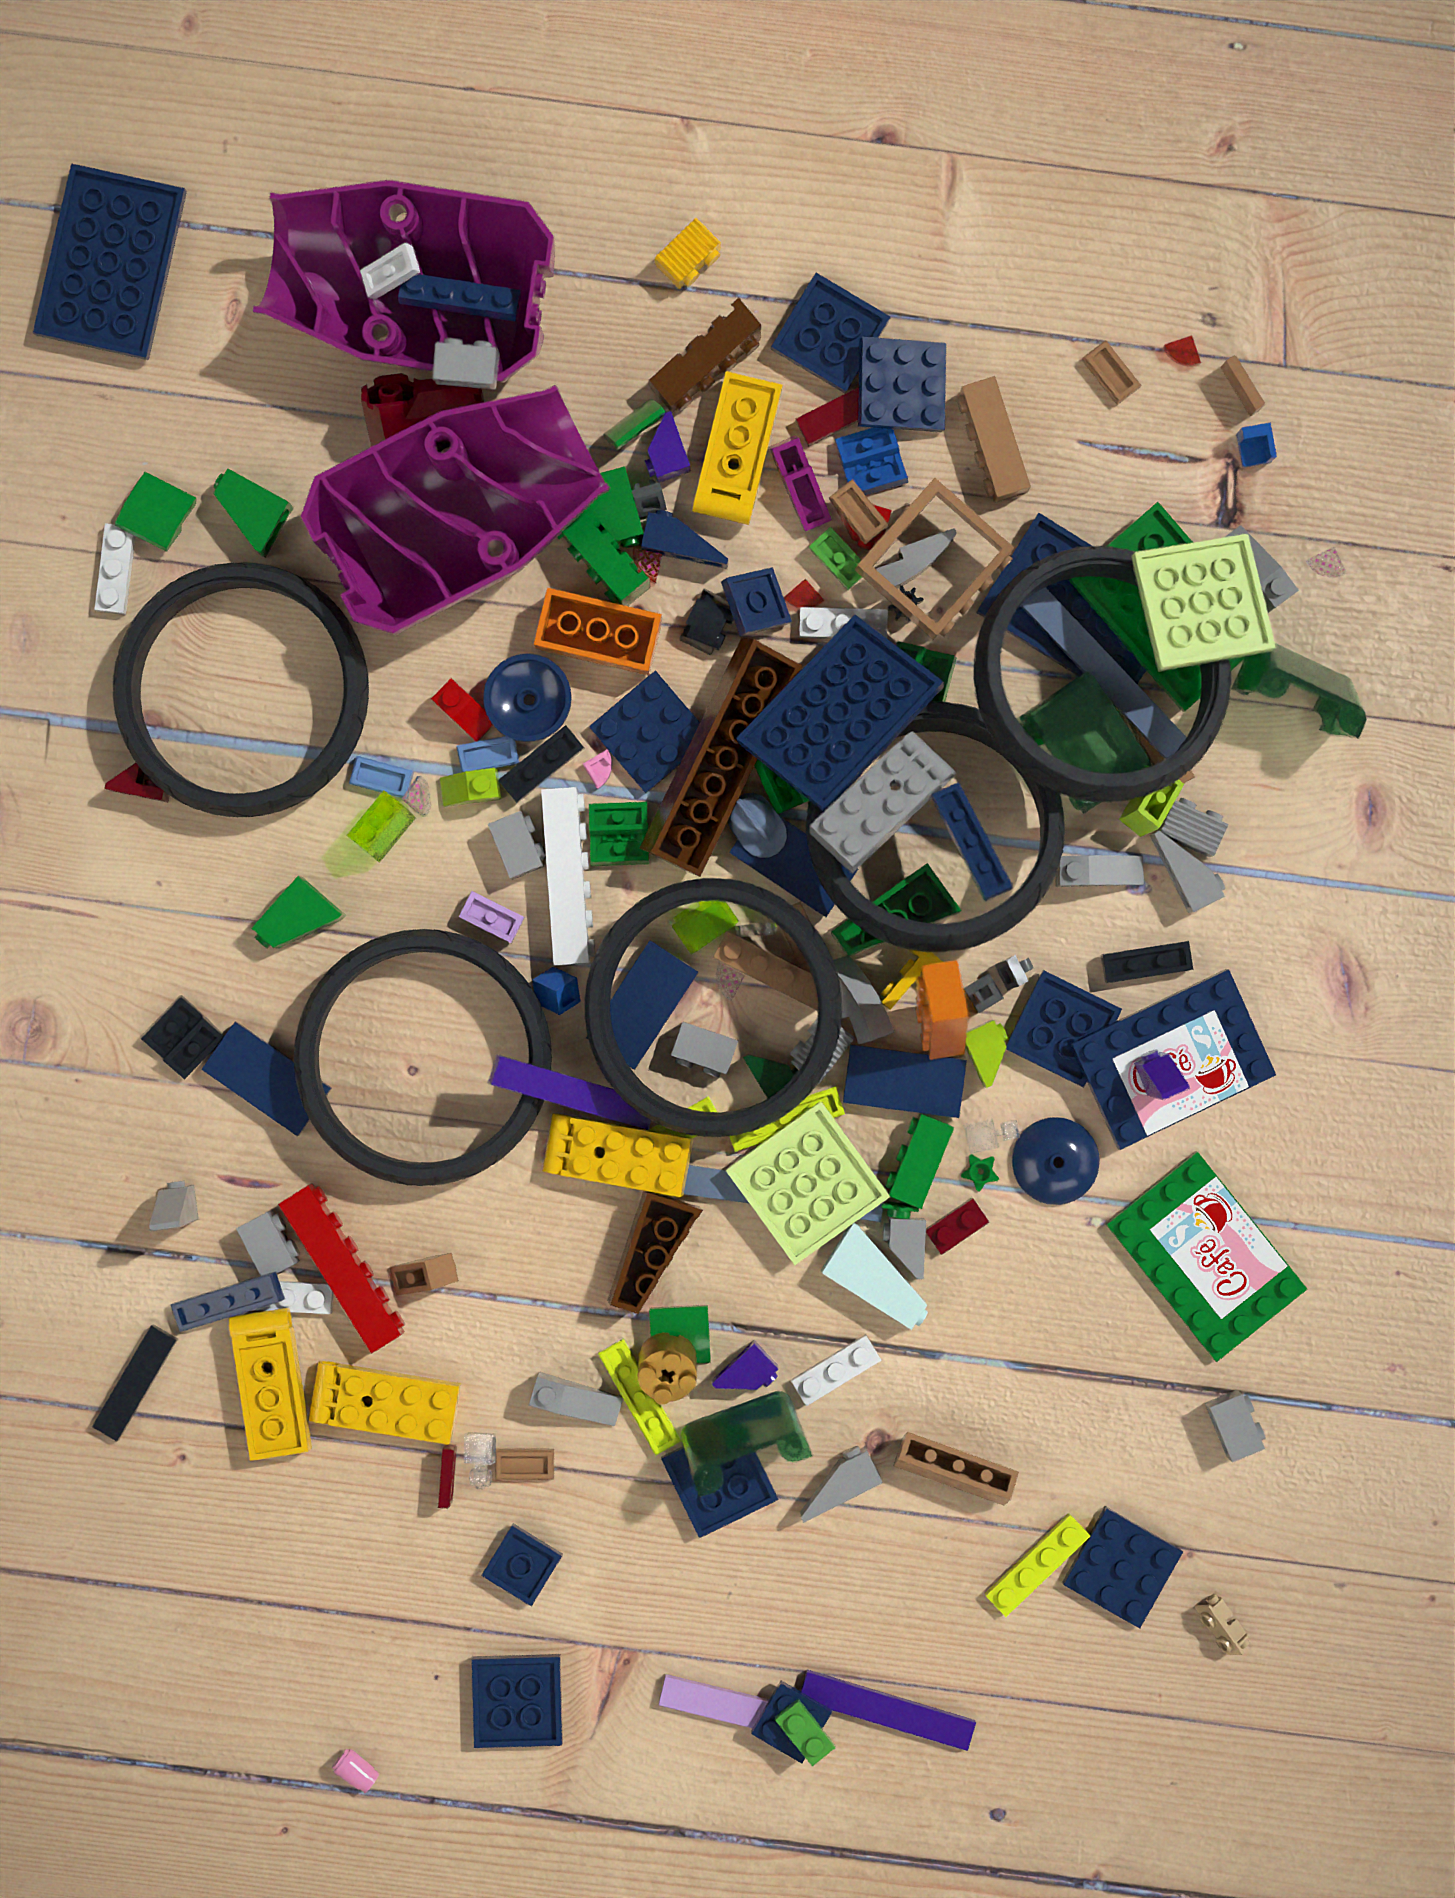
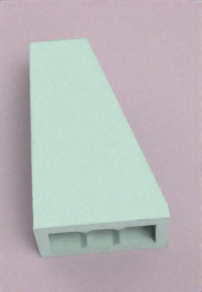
(871, 1276)

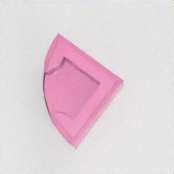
(599, 768)

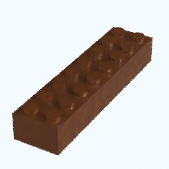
(714, 763)

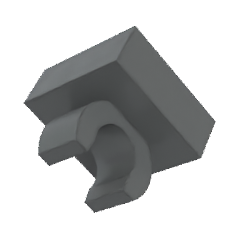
(649, 498)
(1013, 972)
(983, 993)

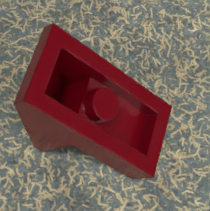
(131, 782)

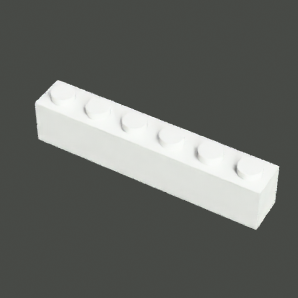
(566, 876)

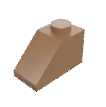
(424, 1274)

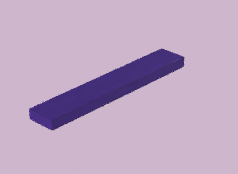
(564, 1090)
(889, 1710)

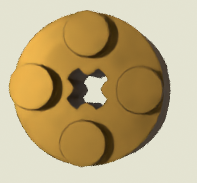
(667, 1367)

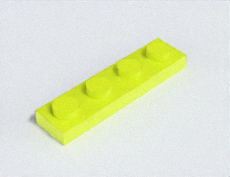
(1037, 1564)

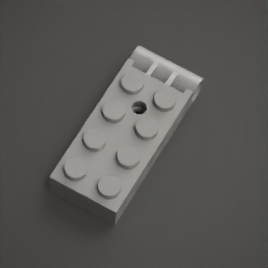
(872, 811)

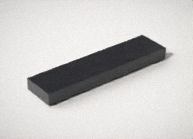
(135, 1382)

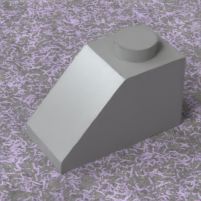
(907, 1242)

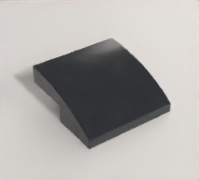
(182, 1036)

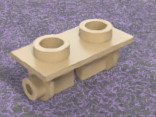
(1230, 1637)

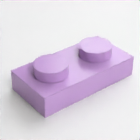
(491, 917)

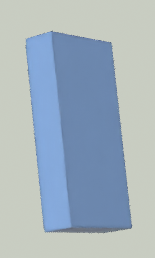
(488, 754)
(381, 776)

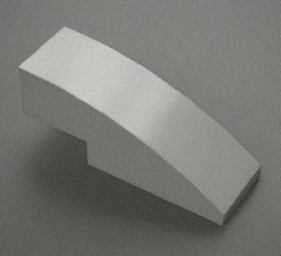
(916, 558)
(861, 1002)

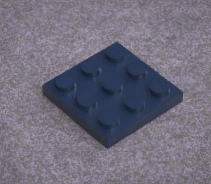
(826, 332)
(902, 384)
(647, 731)
(1054, 1019)
(742, 1491)
(1122, 1567)
(517, 1701)

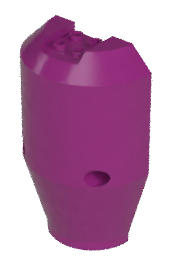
(455, 235)
(438, 527)

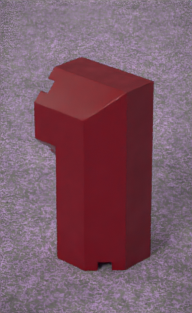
(399, 403)

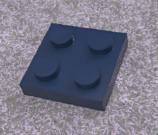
(756, 601)
(522, 1564)
(770, 1731)

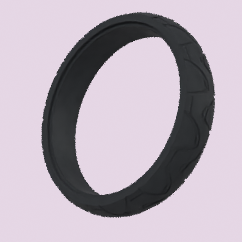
(161, 610)
(1022, 749)
(955, 936)
(308, 1044)
(606, 1049)

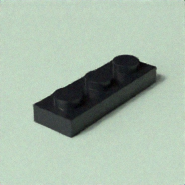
(541, 764)
(1147, 962)

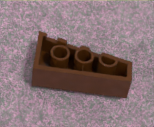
(707, 357)
(653, 1240)

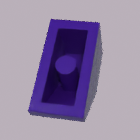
(667, 452)
(1160, 1075)
(747, 1370)

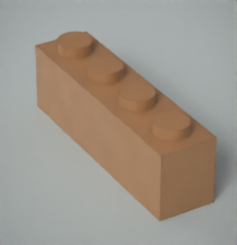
(994, 439)
(767, 969)
(956, 1468)

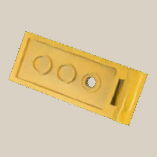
(741, 436)
(631, 1158)
(270, 1399)
(400, 1407)

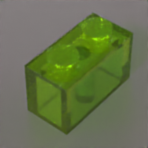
(381, 826)
(703, 924)

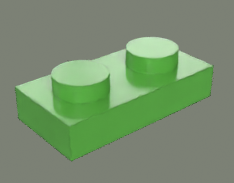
(837, 557)
(805, 1732)

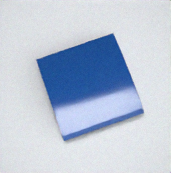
(872, 459)

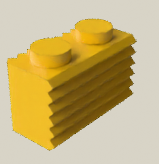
(688, 254)

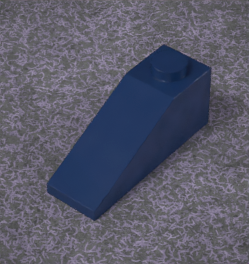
(676, 540)

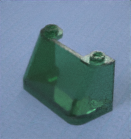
(1337, 699)
(1085, 732)
(739, 1432)

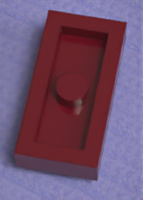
(956, 1226)

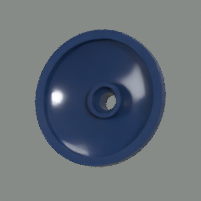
(522, 677)
(1035, 1154)

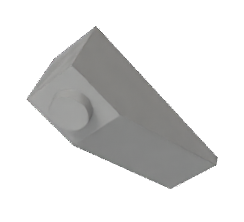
(1273, 579)
(1100, 871)
(1191, 878)
(174, 1207)
(575, 1400)
(846, 1480)

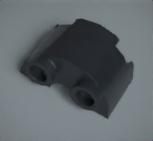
(707, 622)

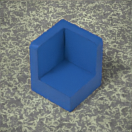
(1256, 445)
(556, 990)

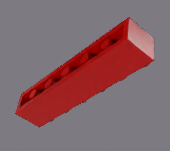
(342, 1268)

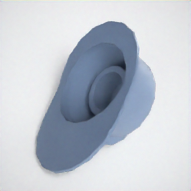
(757, 825)

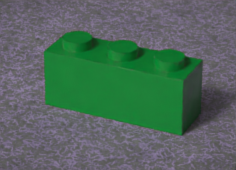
(919, 1160)

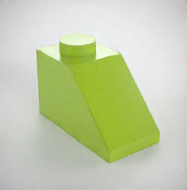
(470, 787)
(1149, 811)
(986, 1049)

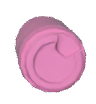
(355, 1770)

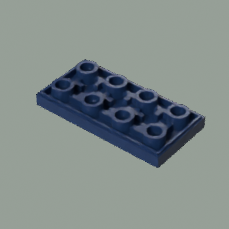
(792, 870)
(647, 1000)
(259, 1076)
(904, 1081)

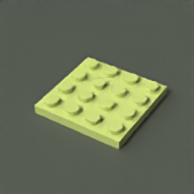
(1203, 601)
(807, 1183)

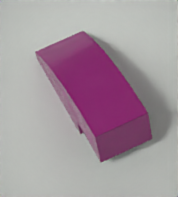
(800, 483)

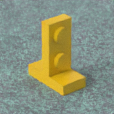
(911, 970)

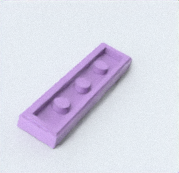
(711, 1701)

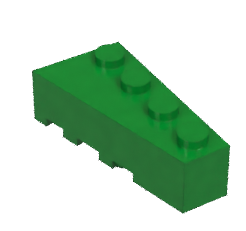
(605, 560)
(916, 898)

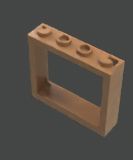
(963, 603)

